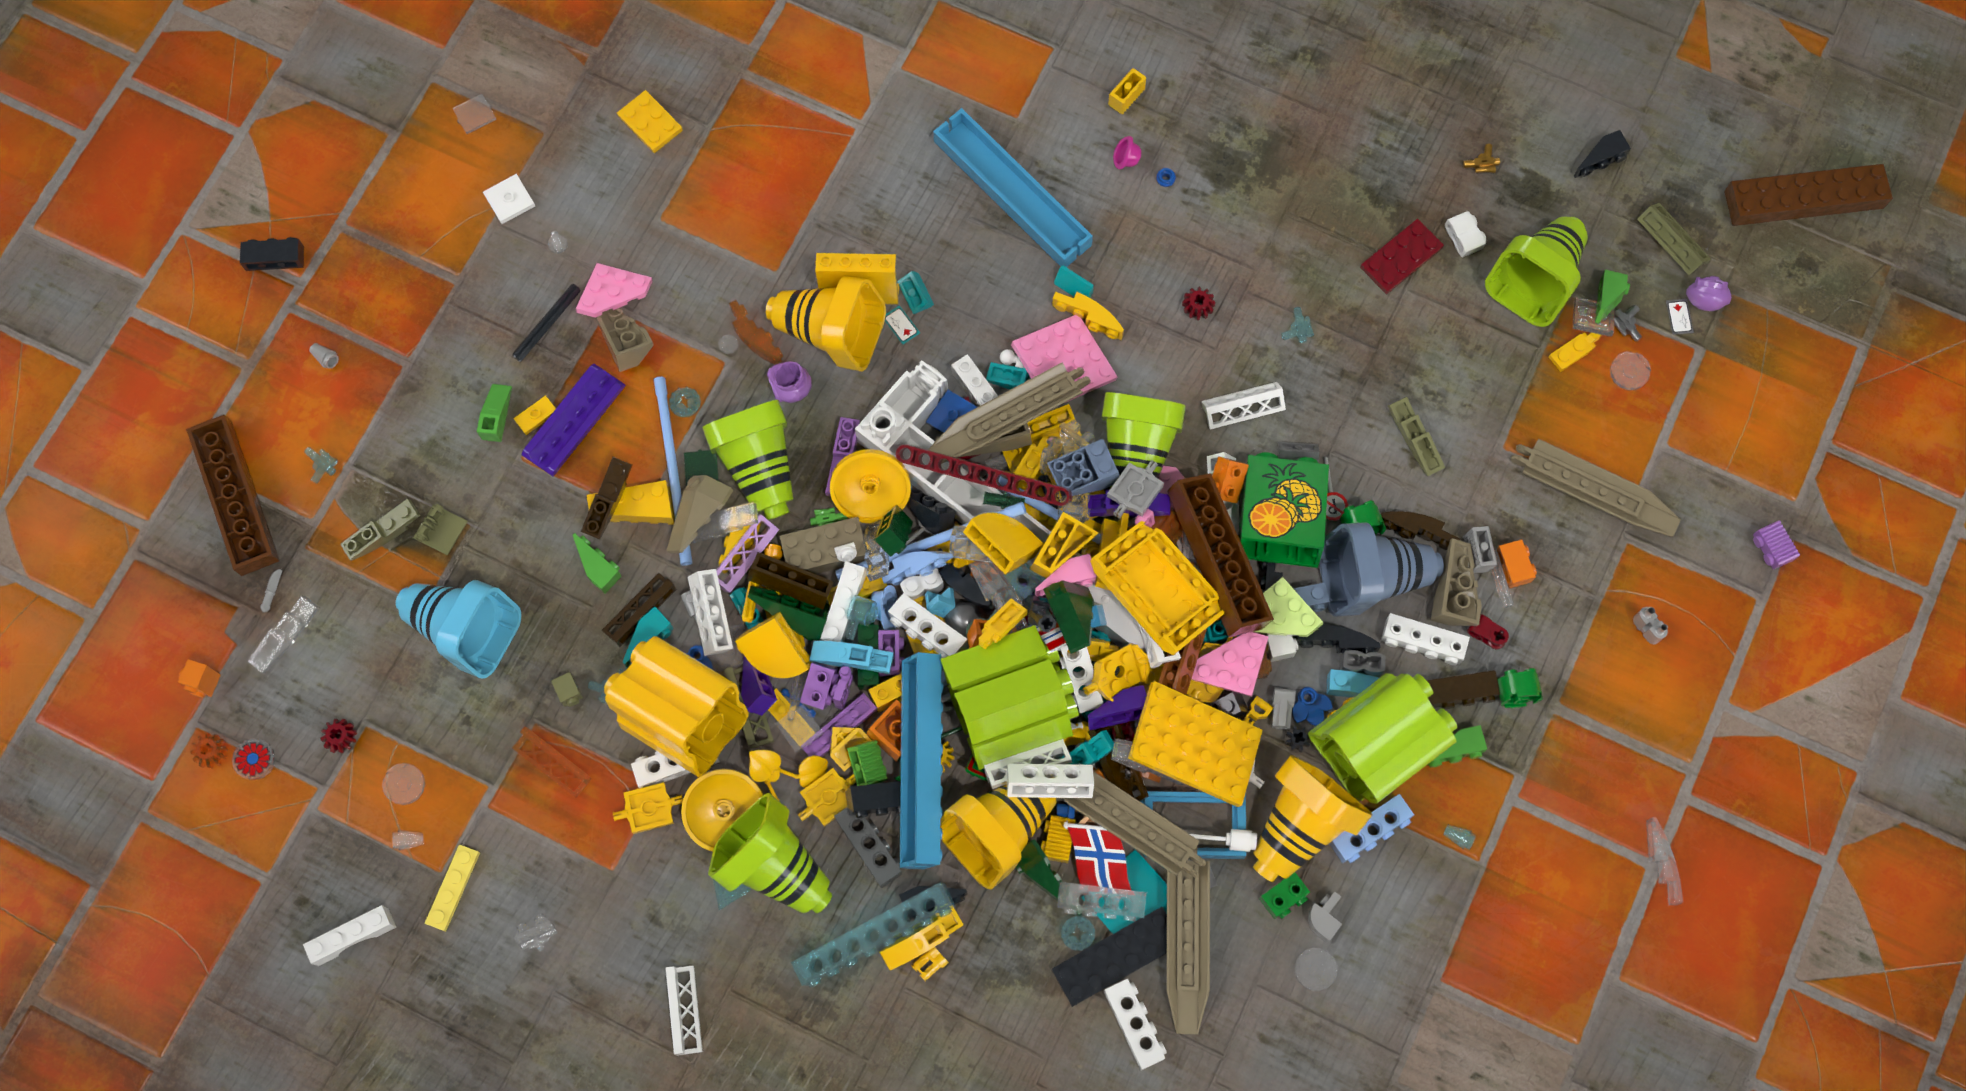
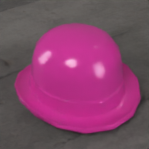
(1126, 153)

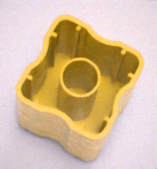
(676, 705)

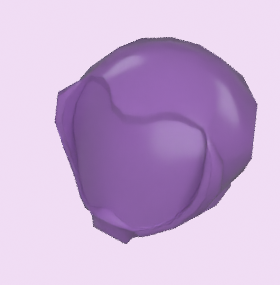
(1709, 293)
(789, 381)

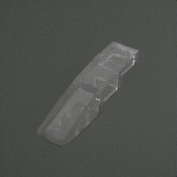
(728, 521)
(875, 556)
(284, 634)
(1661, 853)

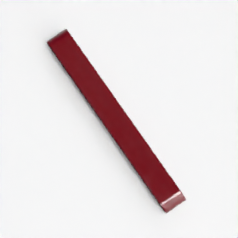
(974, 475)

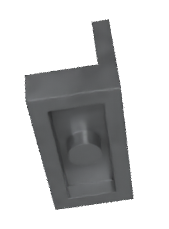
(1294, 451)

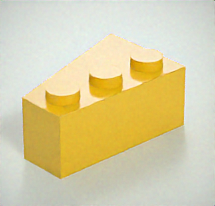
(1062, 543)

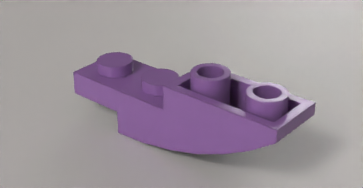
(844, 444)

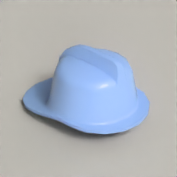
(885, 600)

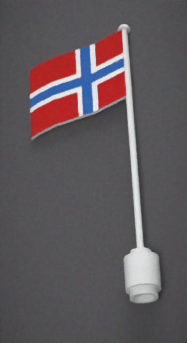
(1103, 859)

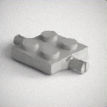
(1135, 489)

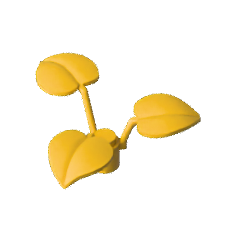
(766, 763)

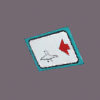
(901, 325)

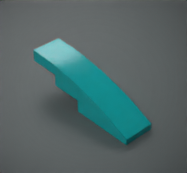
(1006, 375)
(1093, 750)

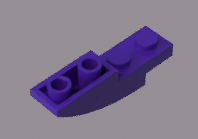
(1104, 506)

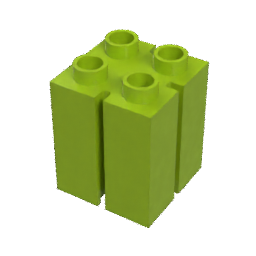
(1010, 696)

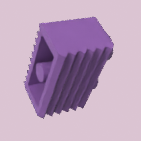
(1775, 545)

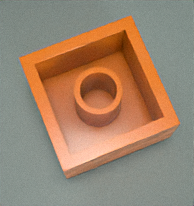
(888, 731)

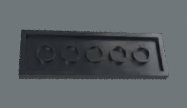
(1113, 957)

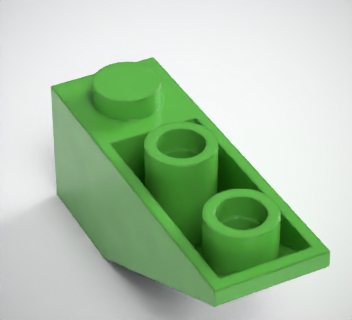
(494, 413)
(598, 570)
(1468, 743)

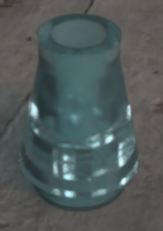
(1462, 837)

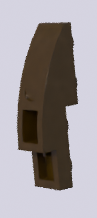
(607, 499)
(1411, 523)

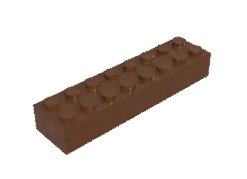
(1808, 194)
(232, 495)
(1220, 554)

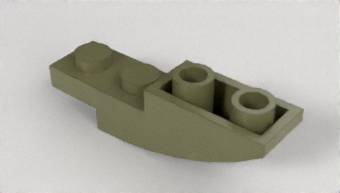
(380, 532)

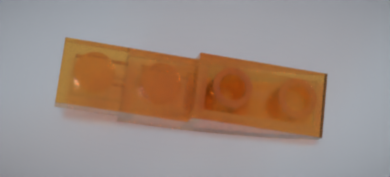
(754, 338)

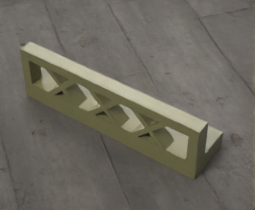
(1673, 238)
(747, 728)

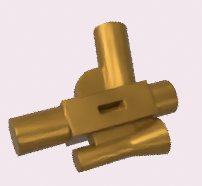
(1484, 162)

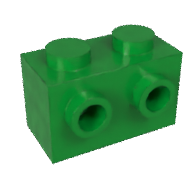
(1284, 896)

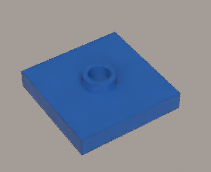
(948, 410)

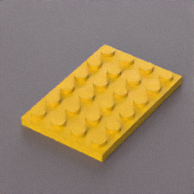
(1195, 744)

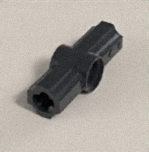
(1039, 613)

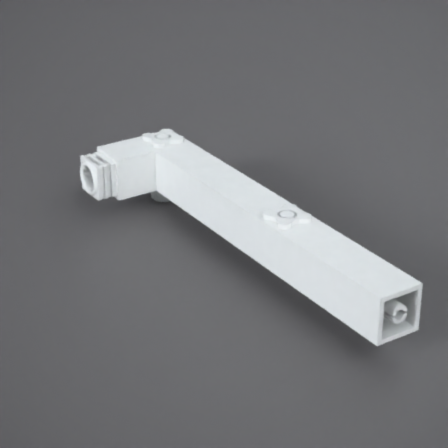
(898, 422)

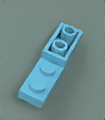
(851, 655)

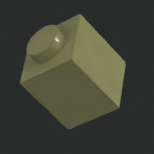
(567, 690)

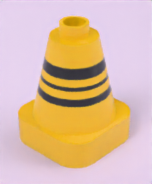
(834, 319)
(1305, 819)
(992, 832)

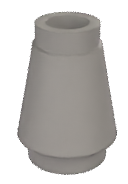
(325, 356)

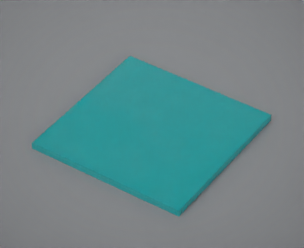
(1142, 879)

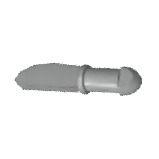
(271, 588)

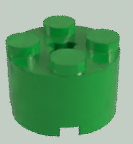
(1364, 513)
(1519, 688)

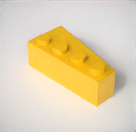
(643, 504)

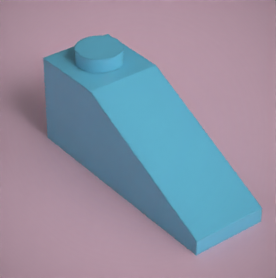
(1347, 683)

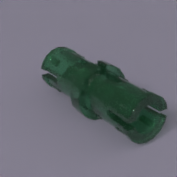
(1001, 500)

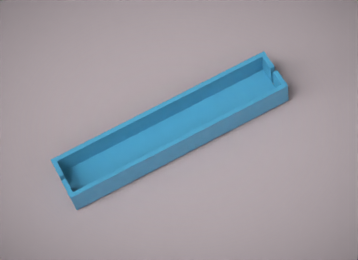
(1013, 188)
(921, 761)

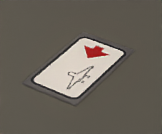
(1679, 316)

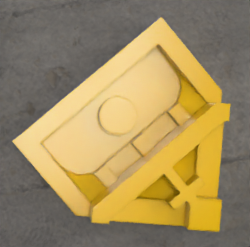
(841, 740)

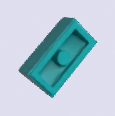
(1073, 283)
(915, 292)

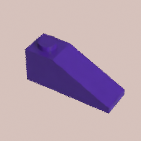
(756, 689)
(1125, 708)

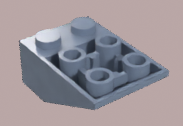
(1085, 469)

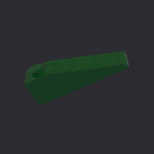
(1073, 612)
(800, 616)
(1037, 869)

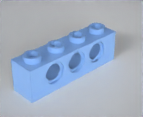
(1395, 807)

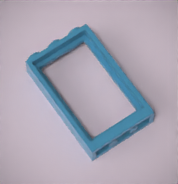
(1238, 818)

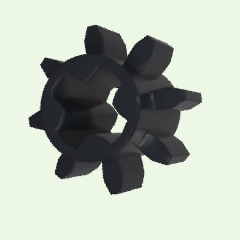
(1303, 741)

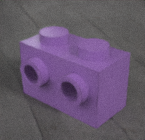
(892, 642)
(819, 685)

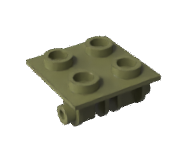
(440, 529)

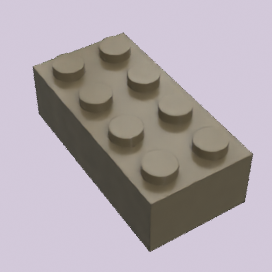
(814, 547)

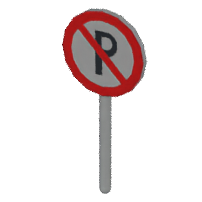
(1335, 501)

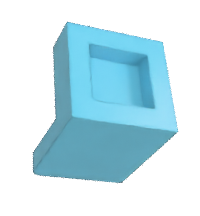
(940, 604)

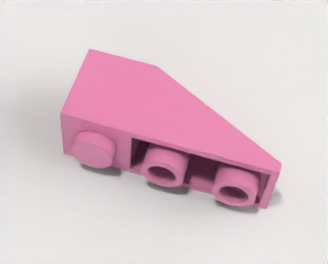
(1075, 570)

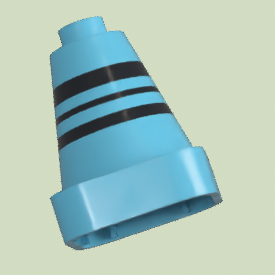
(465, 624)

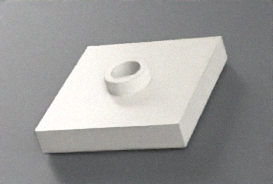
(509, 199)

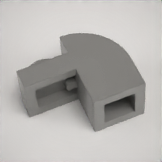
(1321, 921)

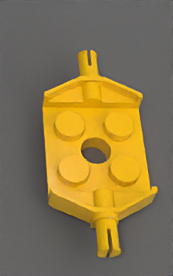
(1133, 669)
(1204, 692)

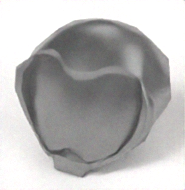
(963, 614)

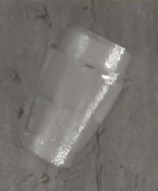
(406, 839)

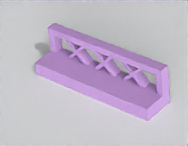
(748, 557)

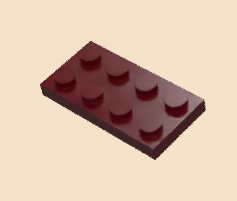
(1402, 256)

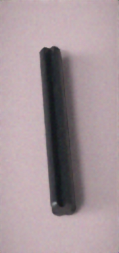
(546, 322)

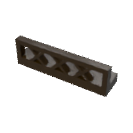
(656, 600)
(1115, 771)

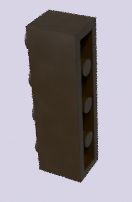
(790, 580)
(1464, 689)

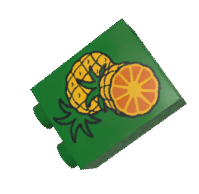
(1284, 510)

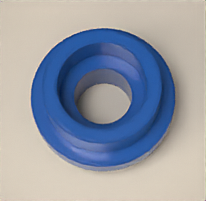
(1165, 172)

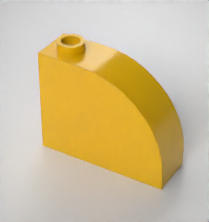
(1003, 540)
(774, 648)

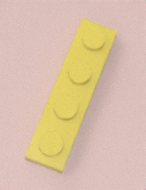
(452, 888)

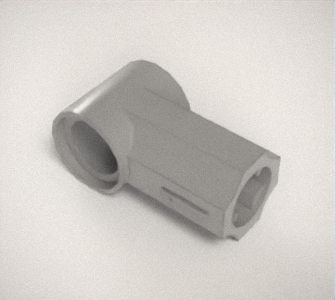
(1283, 702)

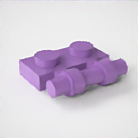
(841, 691)

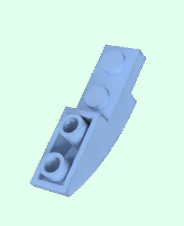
(916, 563)

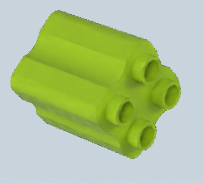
(1384, 736)

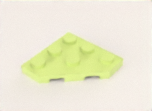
(1289, 612)

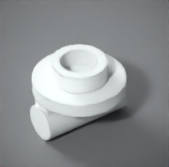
(846, 552)

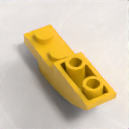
(1097, 317)
(921, 940)

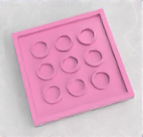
(1066, 343)

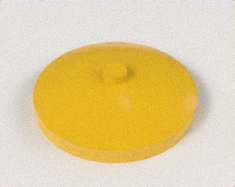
(869, 485)
(716, 803)

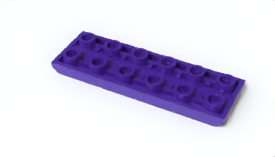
(572, 419)

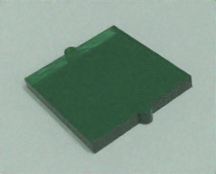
(701, 463)

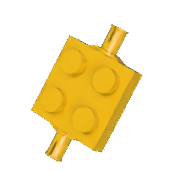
(826, 797)
(648, 808)

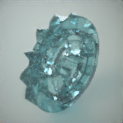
(680, 409)
(1083, 925)

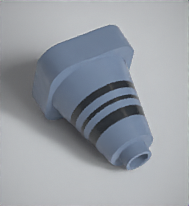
(1372, 568)

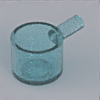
(862, 612)

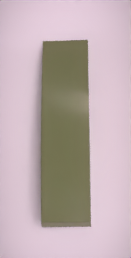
(1416, 437)

